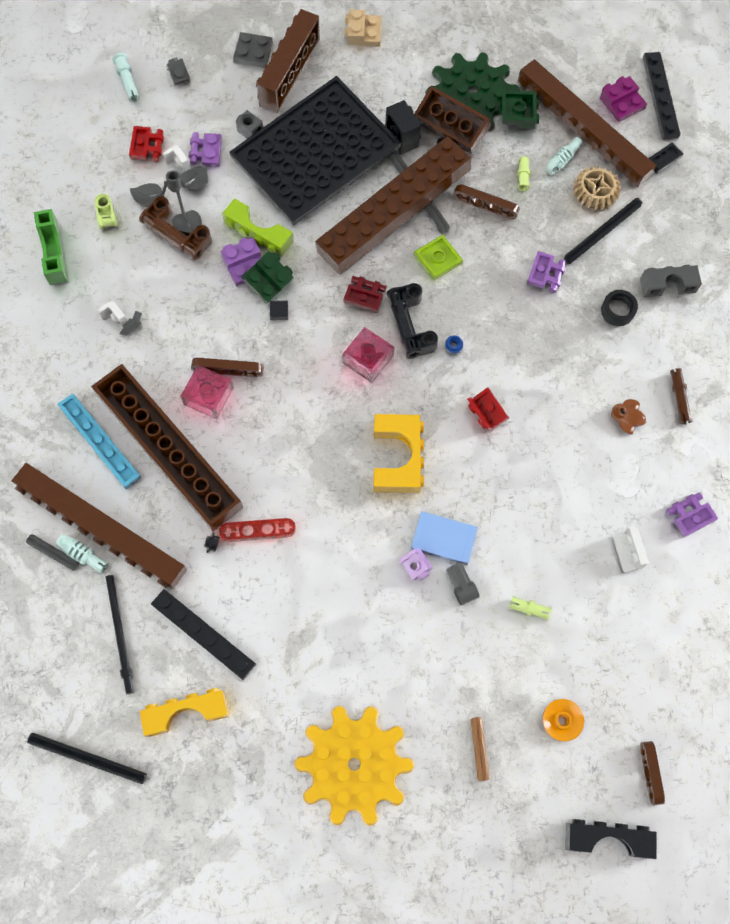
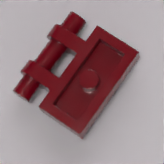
(362, 297)

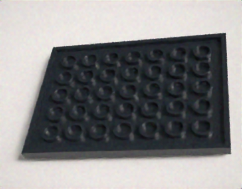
(315, 150)

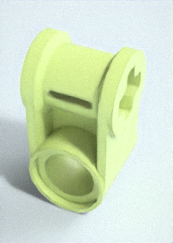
(105, 214)

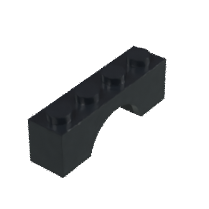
(638, 842)

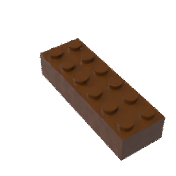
(288, 61)

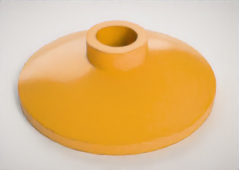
(573, 720)

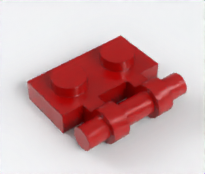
(140, 143)

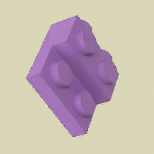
(240, 258)

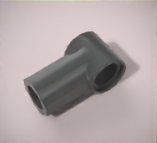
(463, 588)

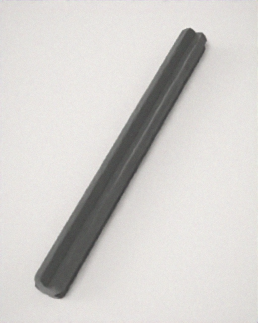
(430, 208)

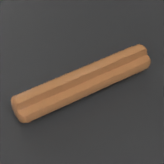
(480, 749)

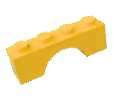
(157, 719)

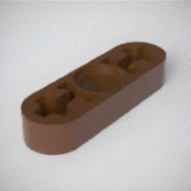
(652, 773)

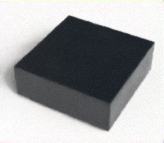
(278, 310)

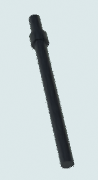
(126, 672)

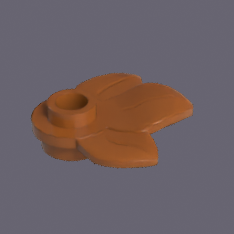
(630, 415)

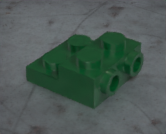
(520, 109)
(268, 276)

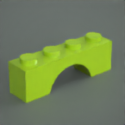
(274, 238)

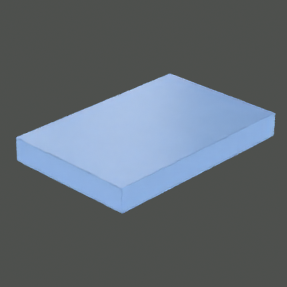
(444, 537)

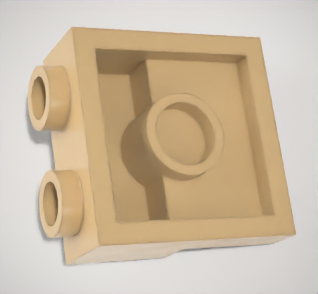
(362, 28)

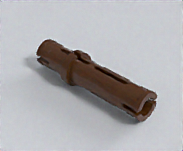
(679, 388)

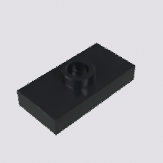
(666, 157)

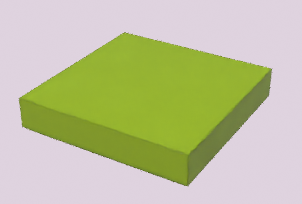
(438, 257)

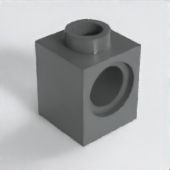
(248, 124)

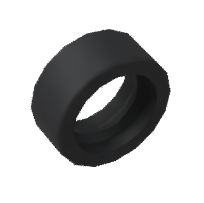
(627, 298)

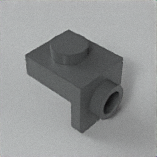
(177, 70)

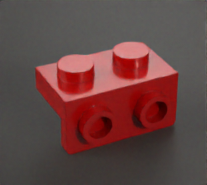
(488, 409)

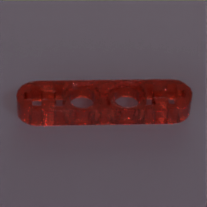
(257, 526)

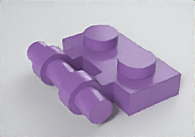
(211, 149)
(540, 272)
(695, 519)

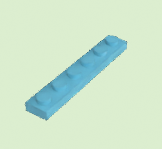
(99, 441)

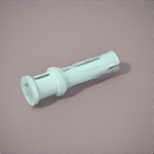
(124, 71)

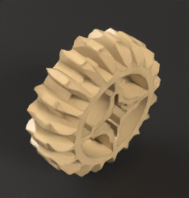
(607, 190)

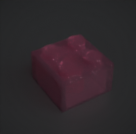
(368, 354)
(207, 392)

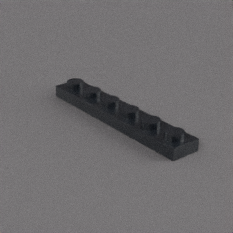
(661, 95)
(203, 634)

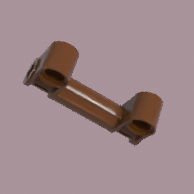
(156, 220)

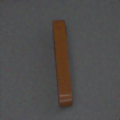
(486, 201)
(230, 367)

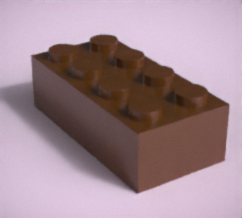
(452, 119)

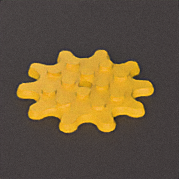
(351, 789)

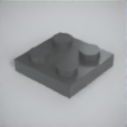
(252, 49)

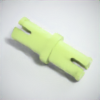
(523, 173)
(530, 608)

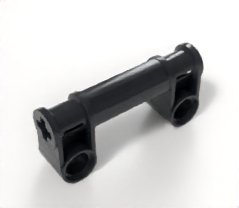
(413, 342)

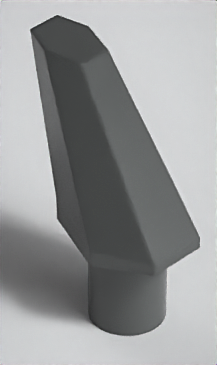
(132, 324)

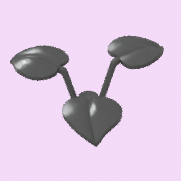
(193, 178)

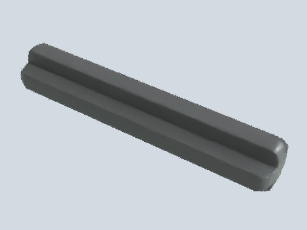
(52, 552)

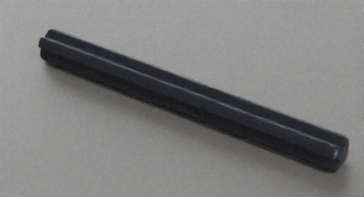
(603, 230)
(87, 758)

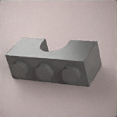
(684, 278)

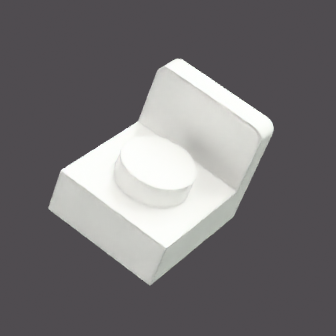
(176, 155)
(112, 310)

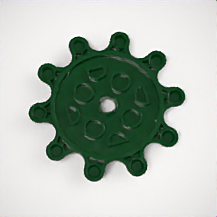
(475, 74)

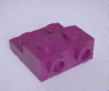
(622, 98)

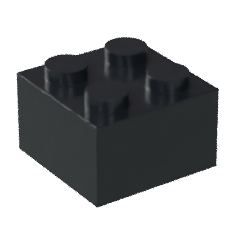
(404, 125)

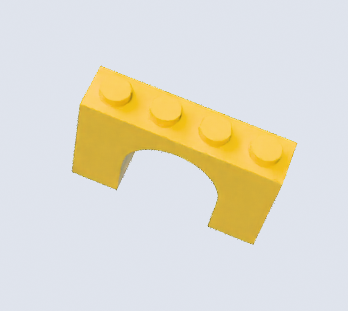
(408, 477)

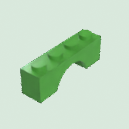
(53, 258)

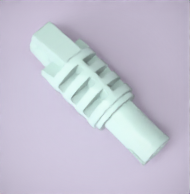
(563, 156)
(81, 553)

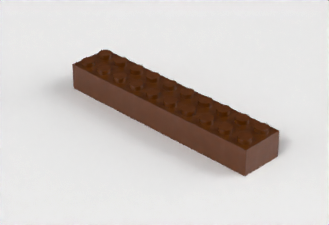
(393, 205)
(167, 447)

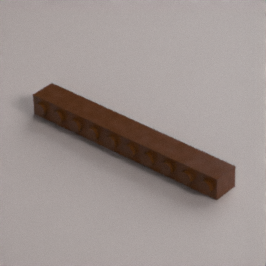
(586, 123)
(99, 525)

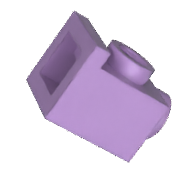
(423, 564)

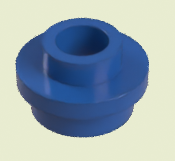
(456, 340)

